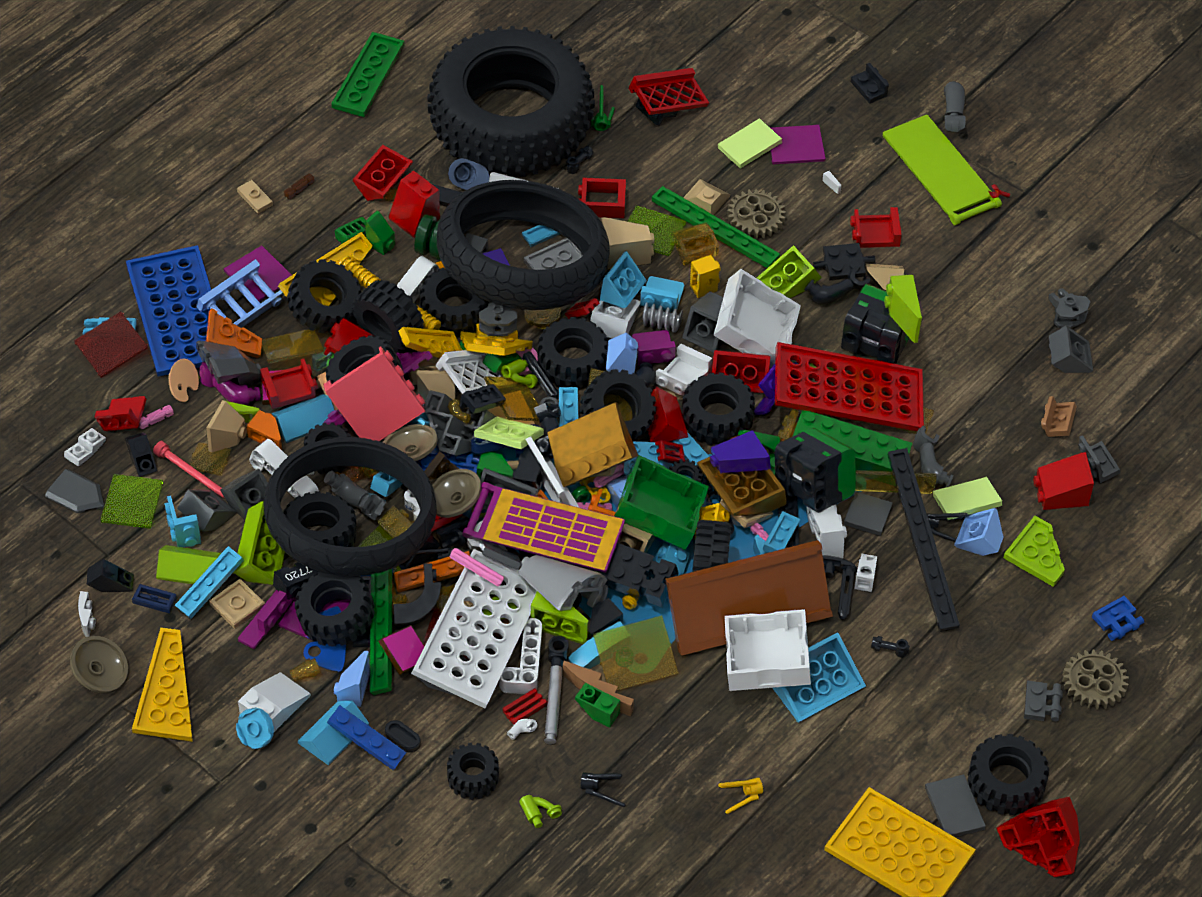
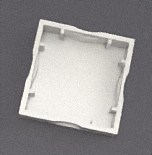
(755, 316)
(767, 650)

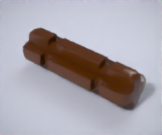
(299, 186)

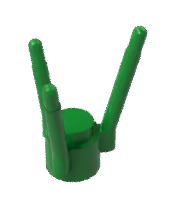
(601, 121)

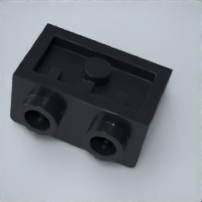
(870, 84)
(482, 399)

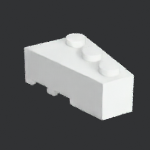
(828, 530)

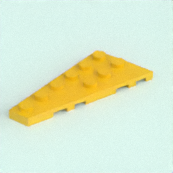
(355, 248)
(164, 699)

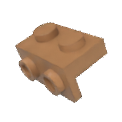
(1058, 418)

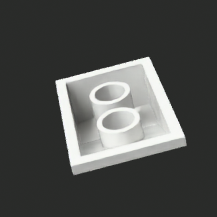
(614, 319)
(277, 697)

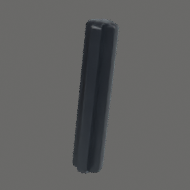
(542, 377)

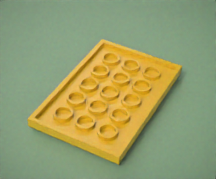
(899, 848)

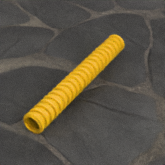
(366, 278)

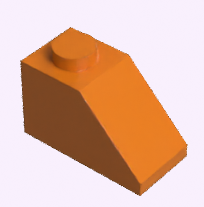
(264, 427)

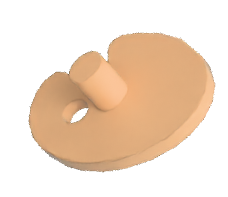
(183, 375)

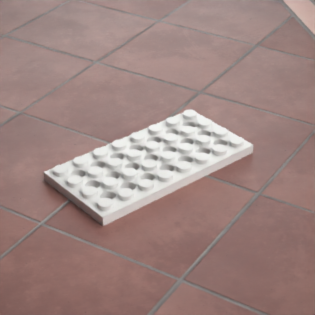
(466, 630)

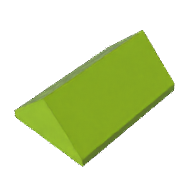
(183, 564)

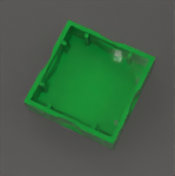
(661, 502)

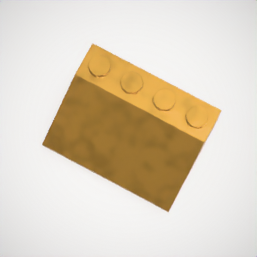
(591, 445)
(745, 491)

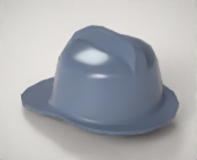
(467, 174)

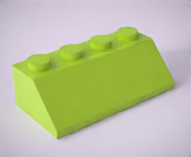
(258, 549)

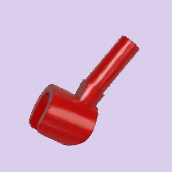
(997, 192)

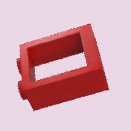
(604, 209)

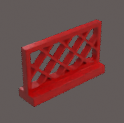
(665, 81)

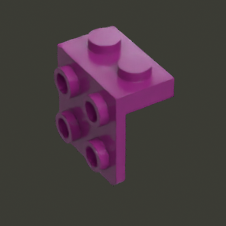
(654, 347)

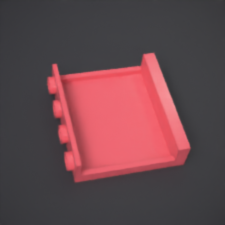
(376, 397)

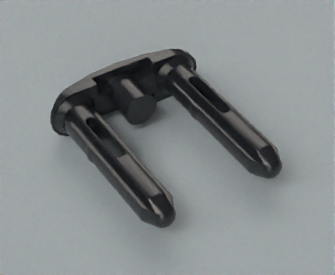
(848, 570)

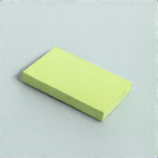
(749, 143)
(508, 432)
(968, 497)

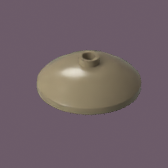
(414, 440)
(456, 492)
(102, 656)

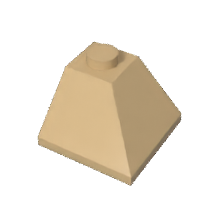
(707, 196)
(882, 273)
(435, 381)
(225, 428)

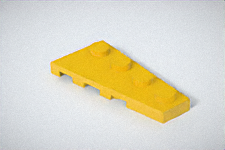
(430, 340)

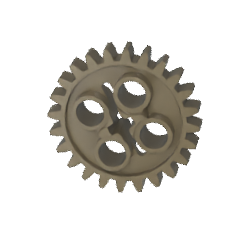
(756, 213)
(1095, 679)

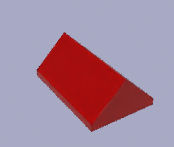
(381, 173)
(744, 366)
(668, 420)

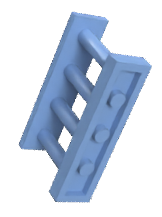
(237, 282)

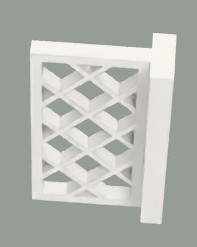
(459, 361)
(551, 480)

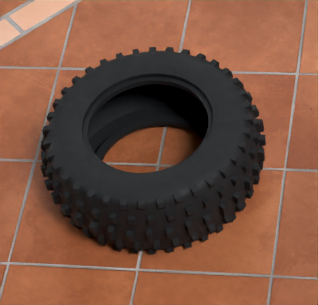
(506, 60)

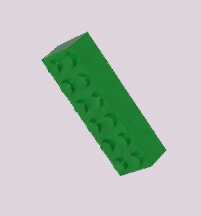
(869, 446)

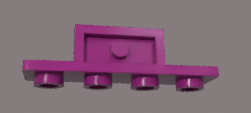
(265, 619)

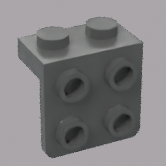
(1100, 460)

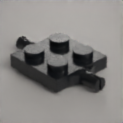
(841, 259)

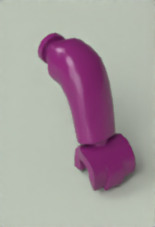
(229, 390)

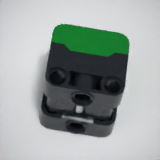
(872, 329)
(816, 469)

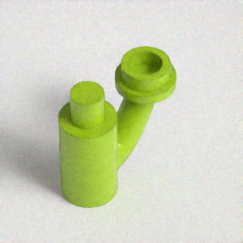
(514, 368)
(530, 807)

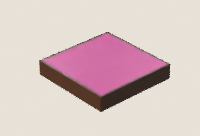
(403, 648)

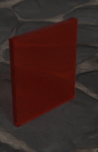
(110, 344)

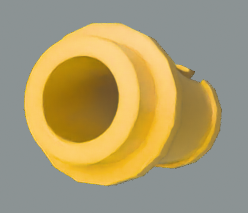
(629, 602)

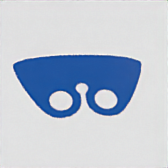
(331, 656)

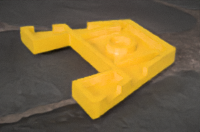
(500, 346)

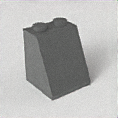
(703, 321)

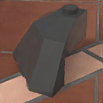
(228, 363)
(452, 433)

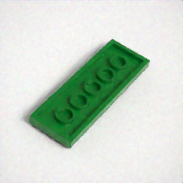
(368, 74)

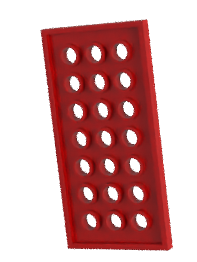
(839, 407)

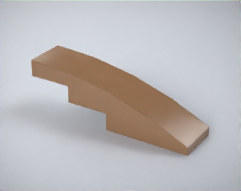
(579, 675)

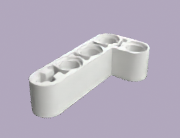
(416, 275)
(269, 457)
(526, 672)

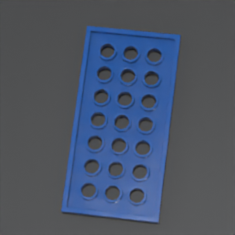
(167, 305)

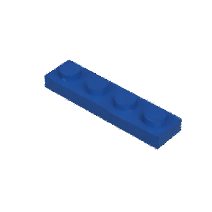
(366, 737)

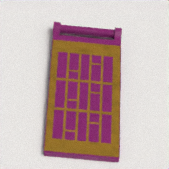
(546, 528)

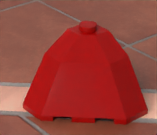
(1045, 836)

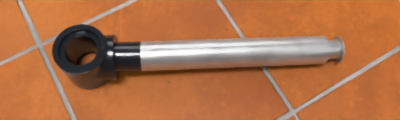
(556, 659)

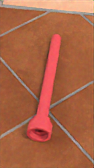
(162, 450)

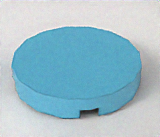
(255, 728)

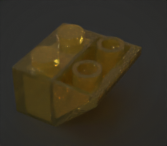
(695, 243)

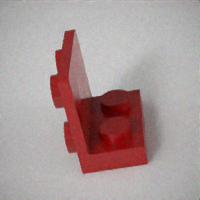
(122, 413)

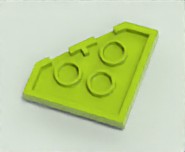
(1037, 552)

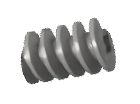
(662, 318)

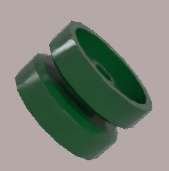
(427, 236)

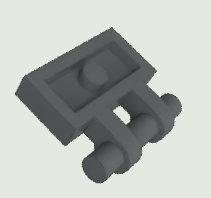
(1036, 698)

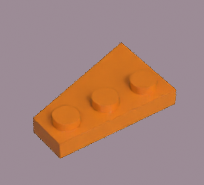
(223, 331)

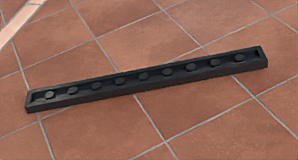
(923, 540)

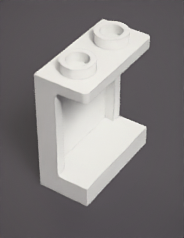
(684, 369)

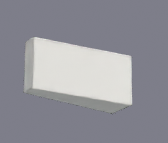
(832, 182)

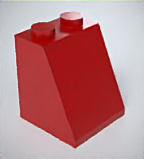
(412, 201)
(1065, 483)

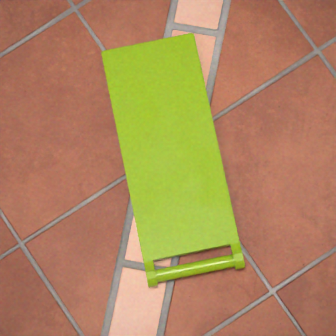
(940, 168)

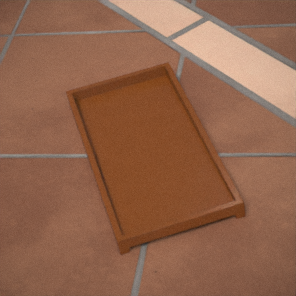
(755, 585)

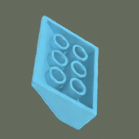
(831, 676)

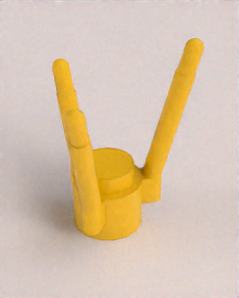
(750, 787)

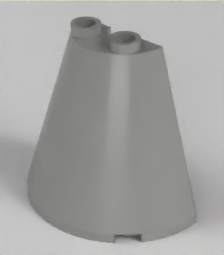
(562, 581)

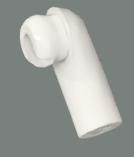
(522, 726)

